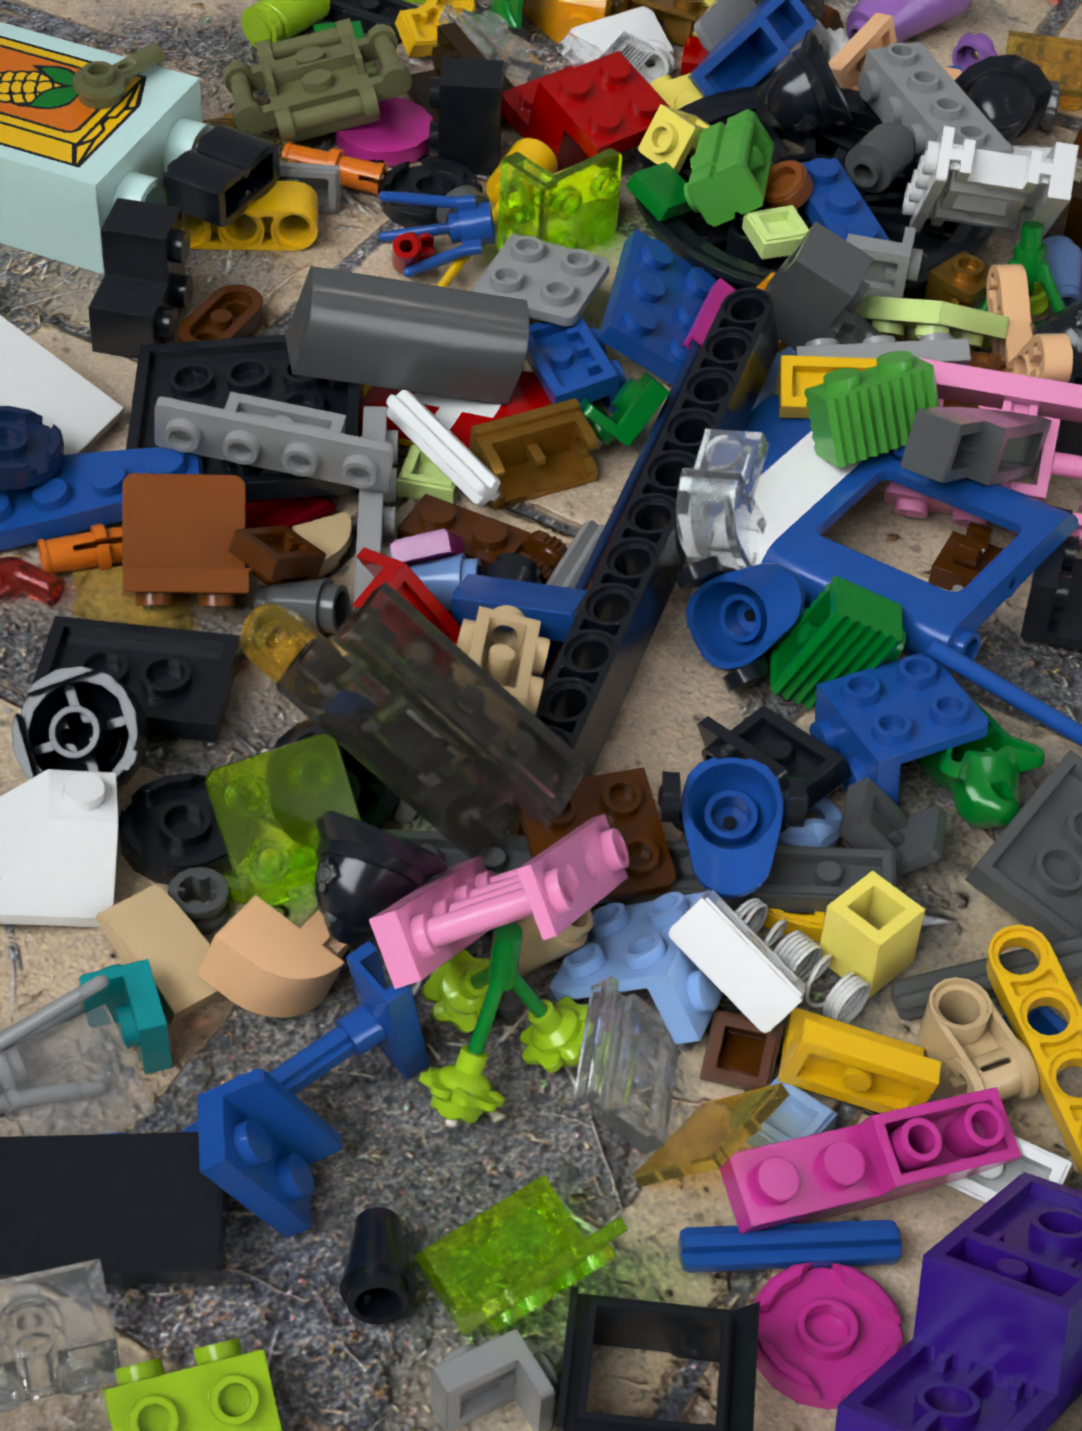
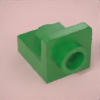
(635, 406)

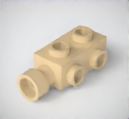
(505, 654)

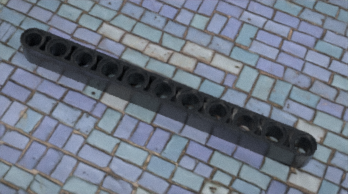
(646, 551)

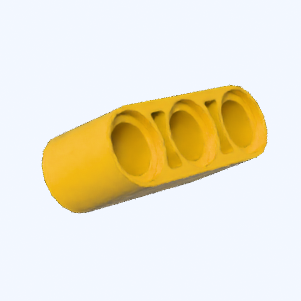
(266, 223)

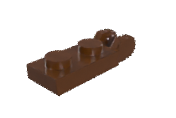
(483, 535)

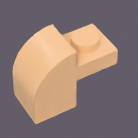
(272, 963)

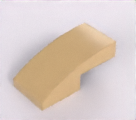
(158, 930)

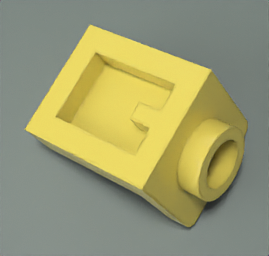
(671, 137)

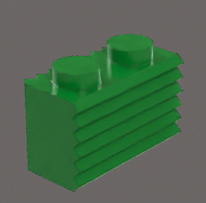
(836, 636)

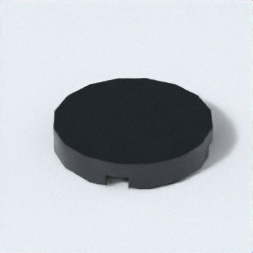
(433, 177)
(172, 829)

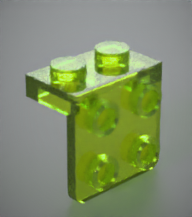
(565, 208)
(270, 814)
(513, 1258)

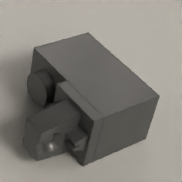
(820, 291)

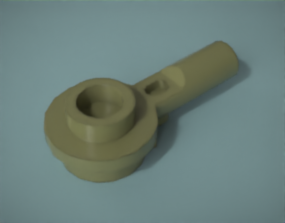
(105, 84)

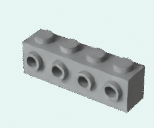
(913, 89)

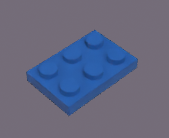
(653, 305)

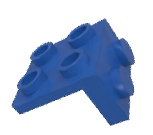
(894, 717)

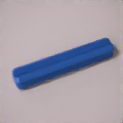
(790, 1244)

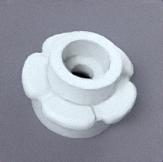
(663, 62)

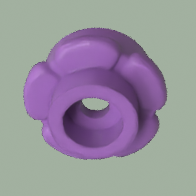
(965, 54)

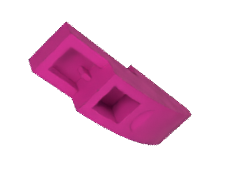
(869, 1162)

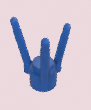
(469, 225)

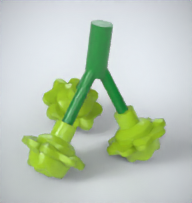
(468, 996)

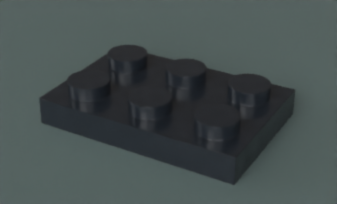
(174, 673)

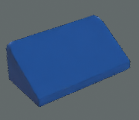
(550, 604)

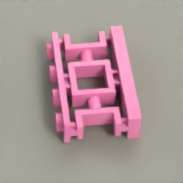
(1005, 393)

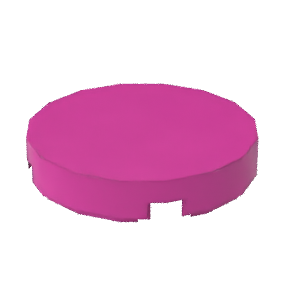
(395, 138)
(824, 1332)

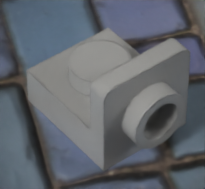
(892, 263)

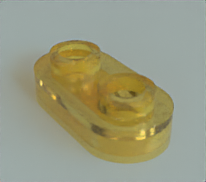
(261, 637)

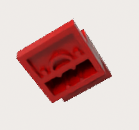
(584, 109)

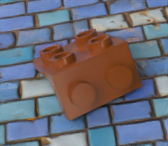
(180, 539)

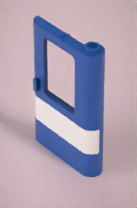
(807, 495)

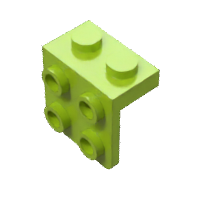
(217, 1393)

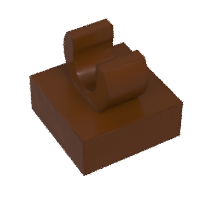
(963, 557)

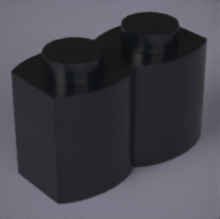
(222, 175)

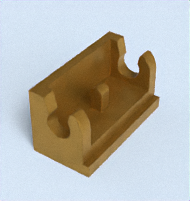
(537, 452)

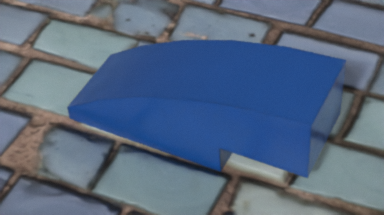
(753, 47)

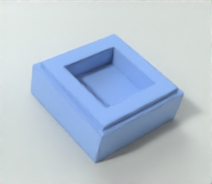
(794, 1118)

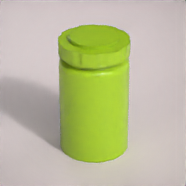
(281, 18)

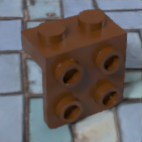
(628, 807)

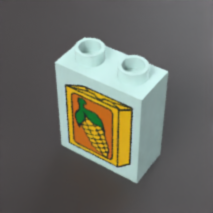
(73, 161)

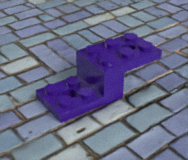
(991, 1323)

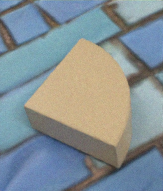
(330, 535)

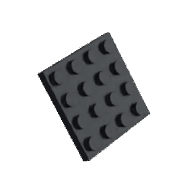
(250, 366)

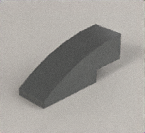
(974, 444)

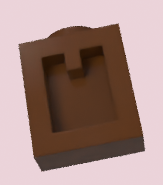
(277, 554)

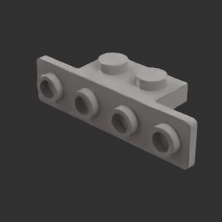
(275, 438)

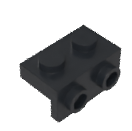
(780, 747)

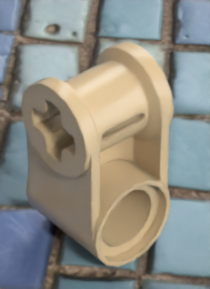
(974, 1043)

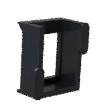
(662, 1327)

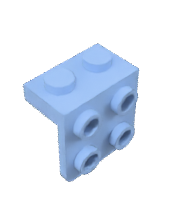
(637, 952)

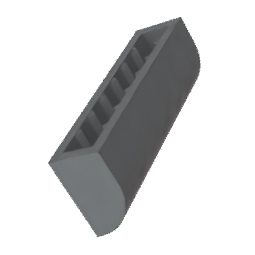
(408, 336)

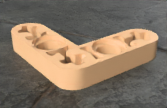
(1022, 353)

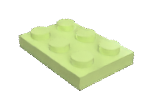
(923, 317)

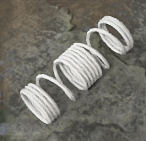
(805, 959)

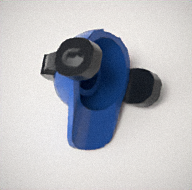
(740, 615)
(732, 820)

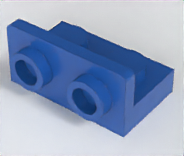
(573, 363)
(260, 1146)

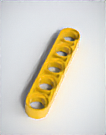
(1051, 1053)

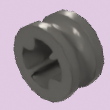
(202, 886)

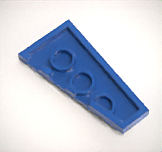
(82, 493)

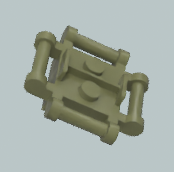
(317, 82)

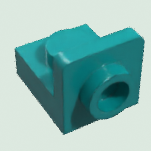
(136, 1009)

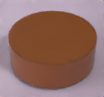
(788, 185)

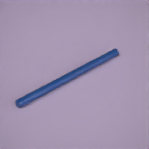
(1005, 690)

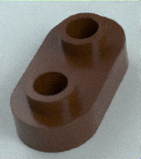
(225, 314)

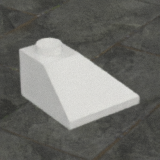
(58, 849)

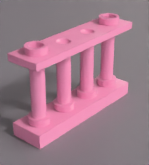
(469, 901)

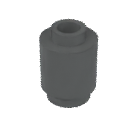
(880, 157)

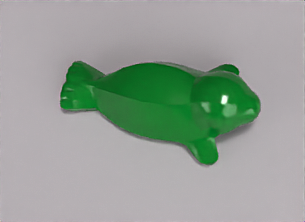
(985, 775)

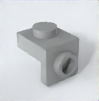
(491, 1375)

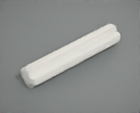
(443, 448)

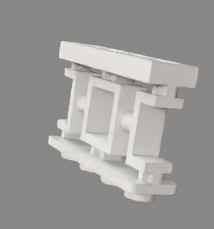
(989, 186)

